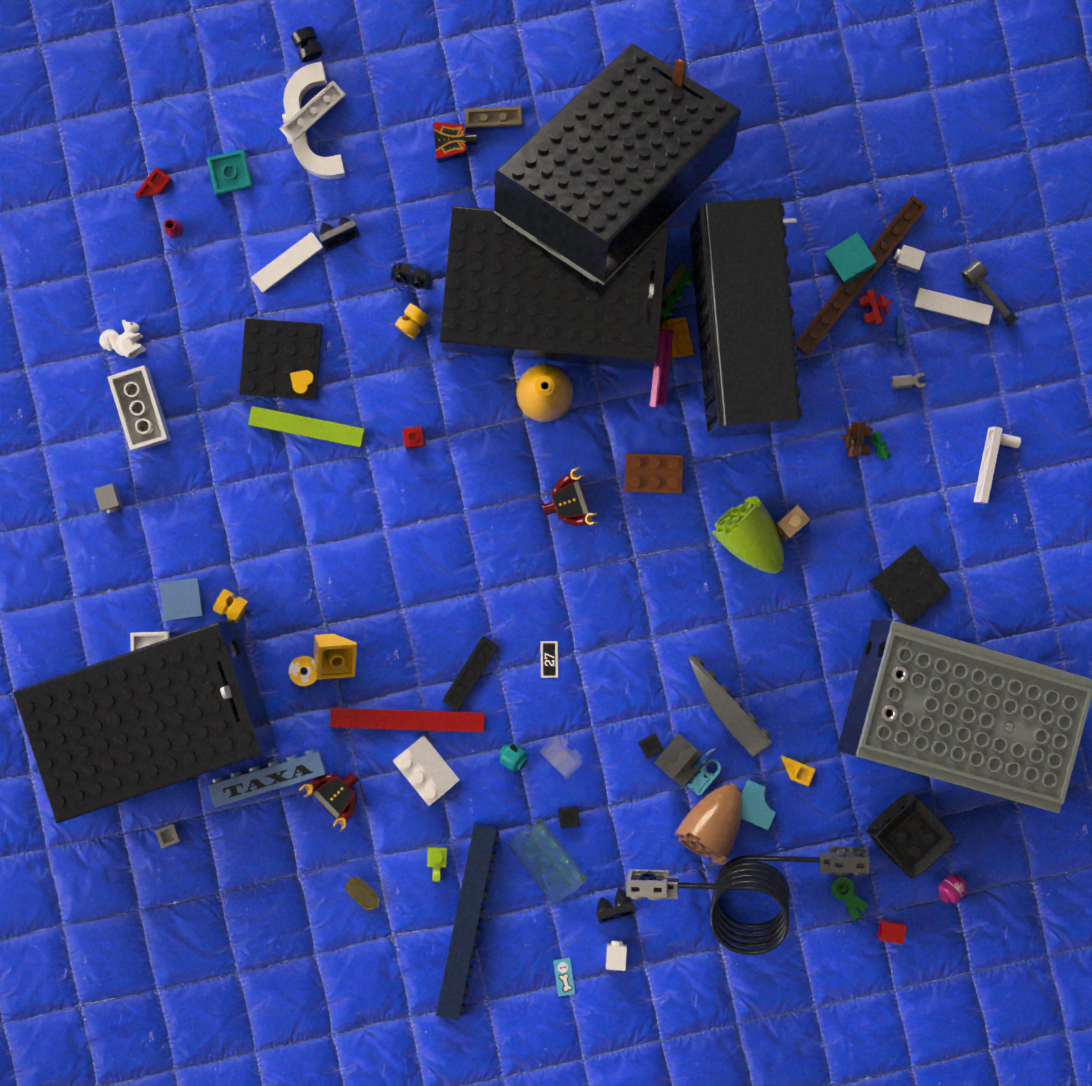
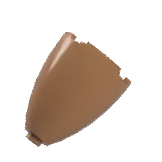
(713, 824)

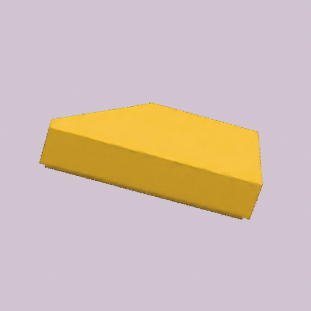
(797, 771)

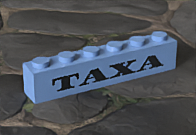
(263, 780)

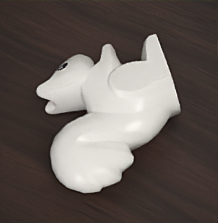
(123, 344)

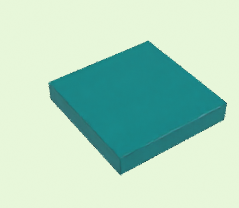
(229, 172)
(851, 258)

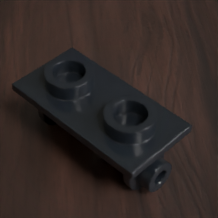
(402, 274)

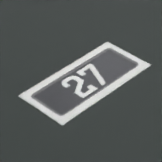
(549, 659)

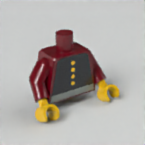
(569, 501)
(335, 795)

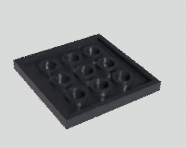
(273, 352)

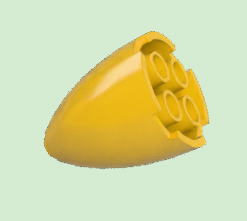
(540, 403)

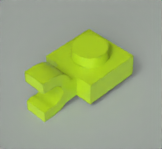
(437, 858)

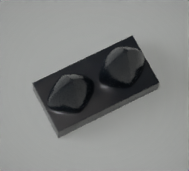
(333, 237)
(623, 907)

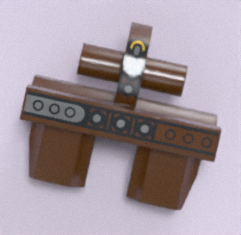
(855, 439)

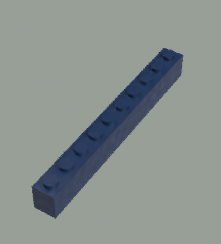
(466, 921)

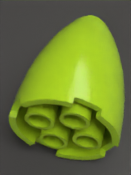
(751, 535)

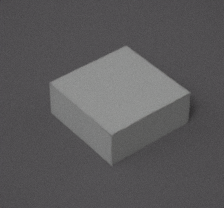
(167, 835)

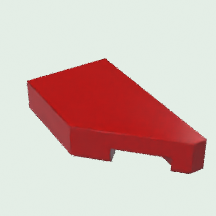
(154, 184)

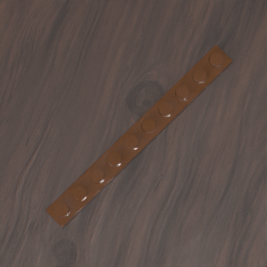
(847, 292)

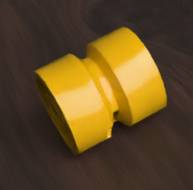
(412, 321)
(236, 605)

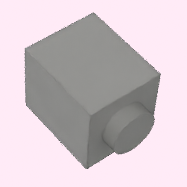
(108, 498)

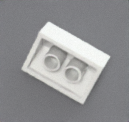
(426, 770)

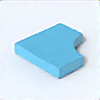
(754, 805)

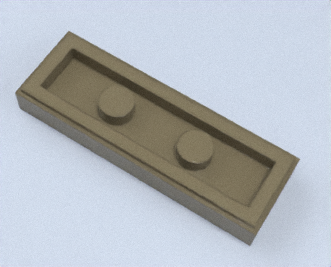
(493, 117)

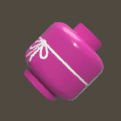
(952, 889)

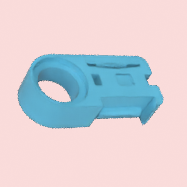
(703, 778)

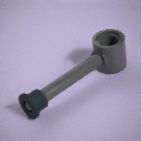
(974, 275)

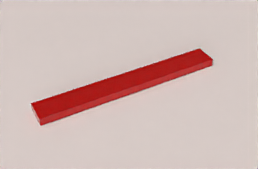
(407, 719)

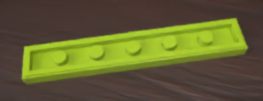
(306, 426)

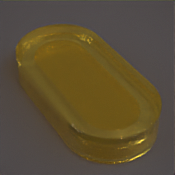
(362, 893)

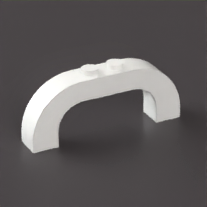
(302, 81)

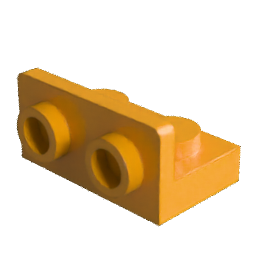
(681, 337)

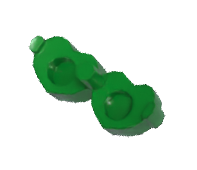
(882, 450)

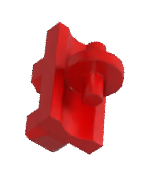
(872, 299)

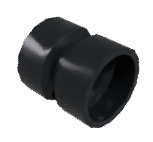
(307, 46)

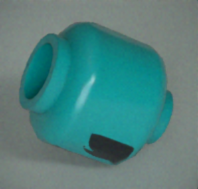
(513, 757)

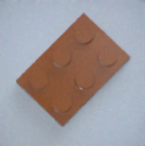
(653, 473)

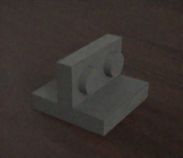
(678, 760)

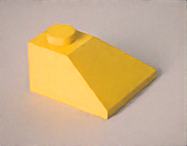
(334, 656)

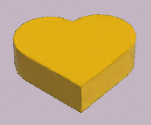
(301, 380)

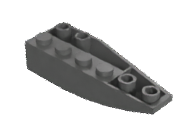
(729, 711)

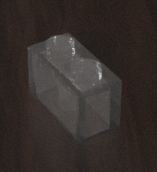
(561, 755)

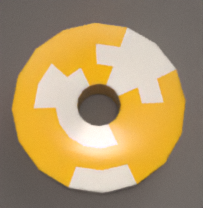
(295, 671)

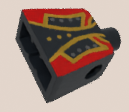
(451, 141)

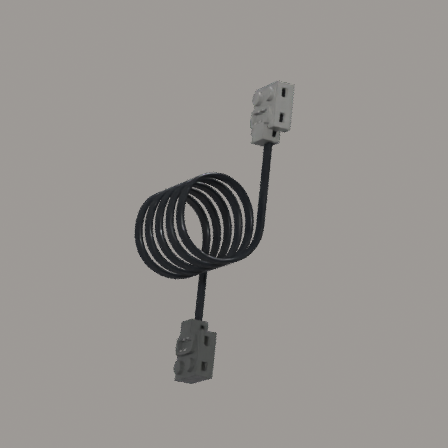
(659, 886)

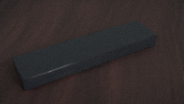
(470, 673)

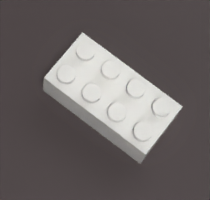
(139, 408)

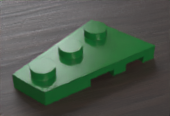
(676, 295)

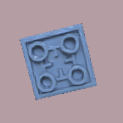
(181, 599)

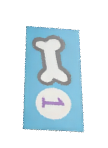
(564, 977)

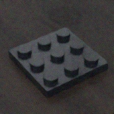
(910, 585)

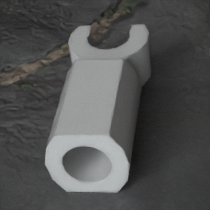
(906, 381)

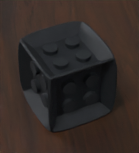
(911, 835)

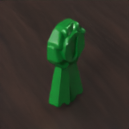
(843, 889)

